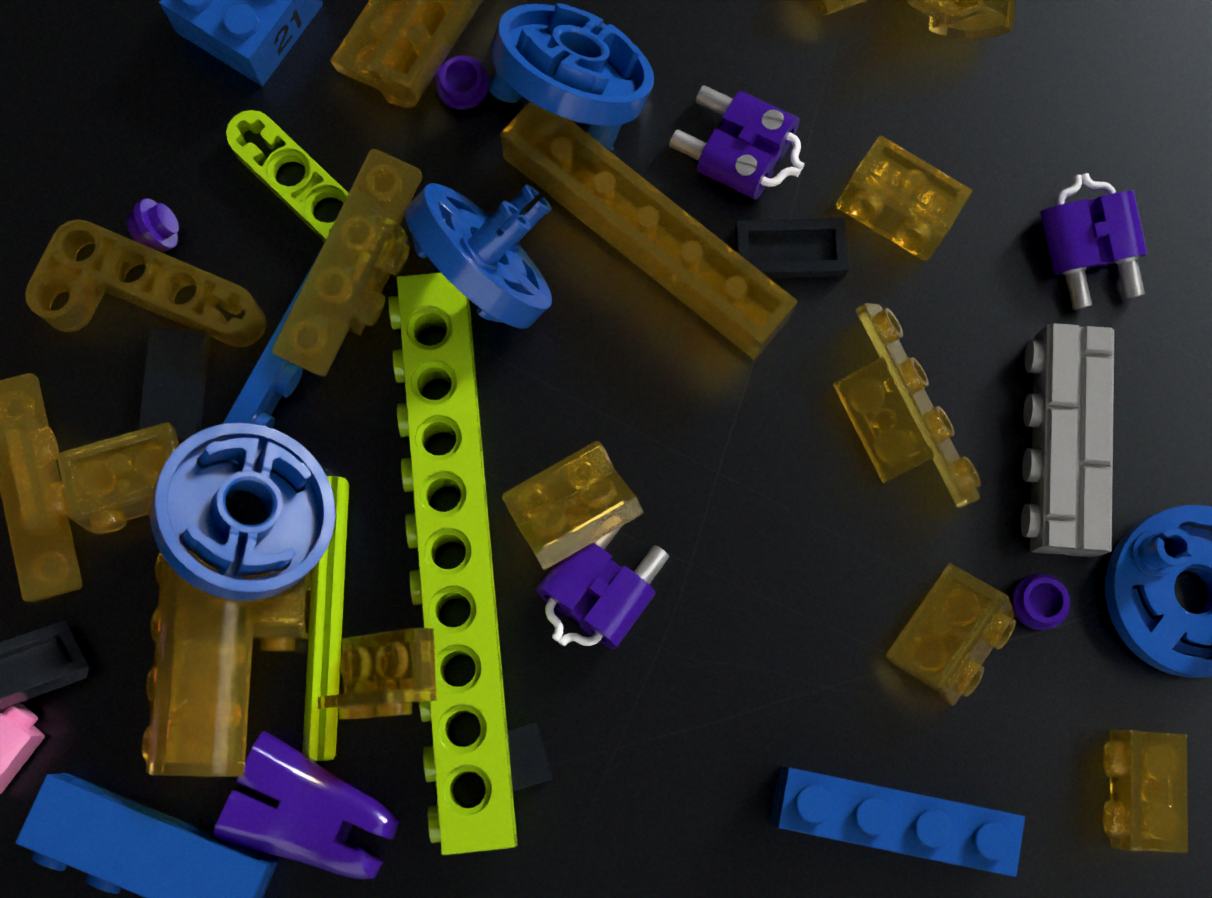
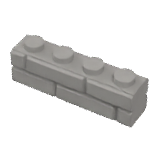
(1070, 441)

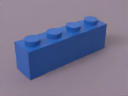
(897, 821)
(136, 846)

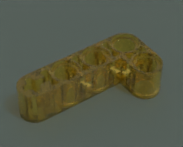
(154, 291)

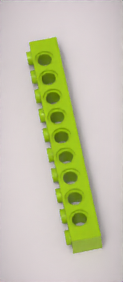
(421, 304)

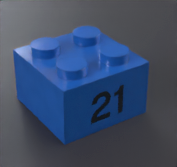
(243, 33)

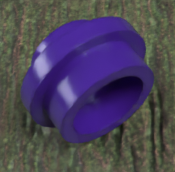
(462, 82)
(153, 225)
(1040, 601)

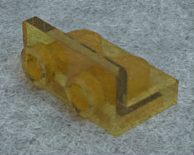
(903, 198)
(115, 477)
(571, 505)
(954, 634)
(386, 673)
(1146, 791)

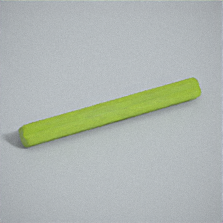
(326, 634)

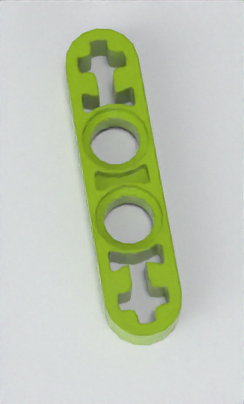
(299, 198)

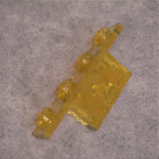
(352, 265)
(896, 415)
(34, 494)

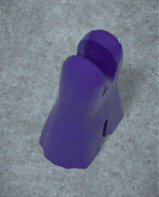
(302, 812)

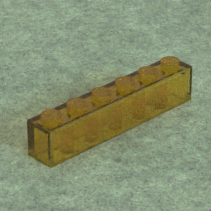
(647, 228)

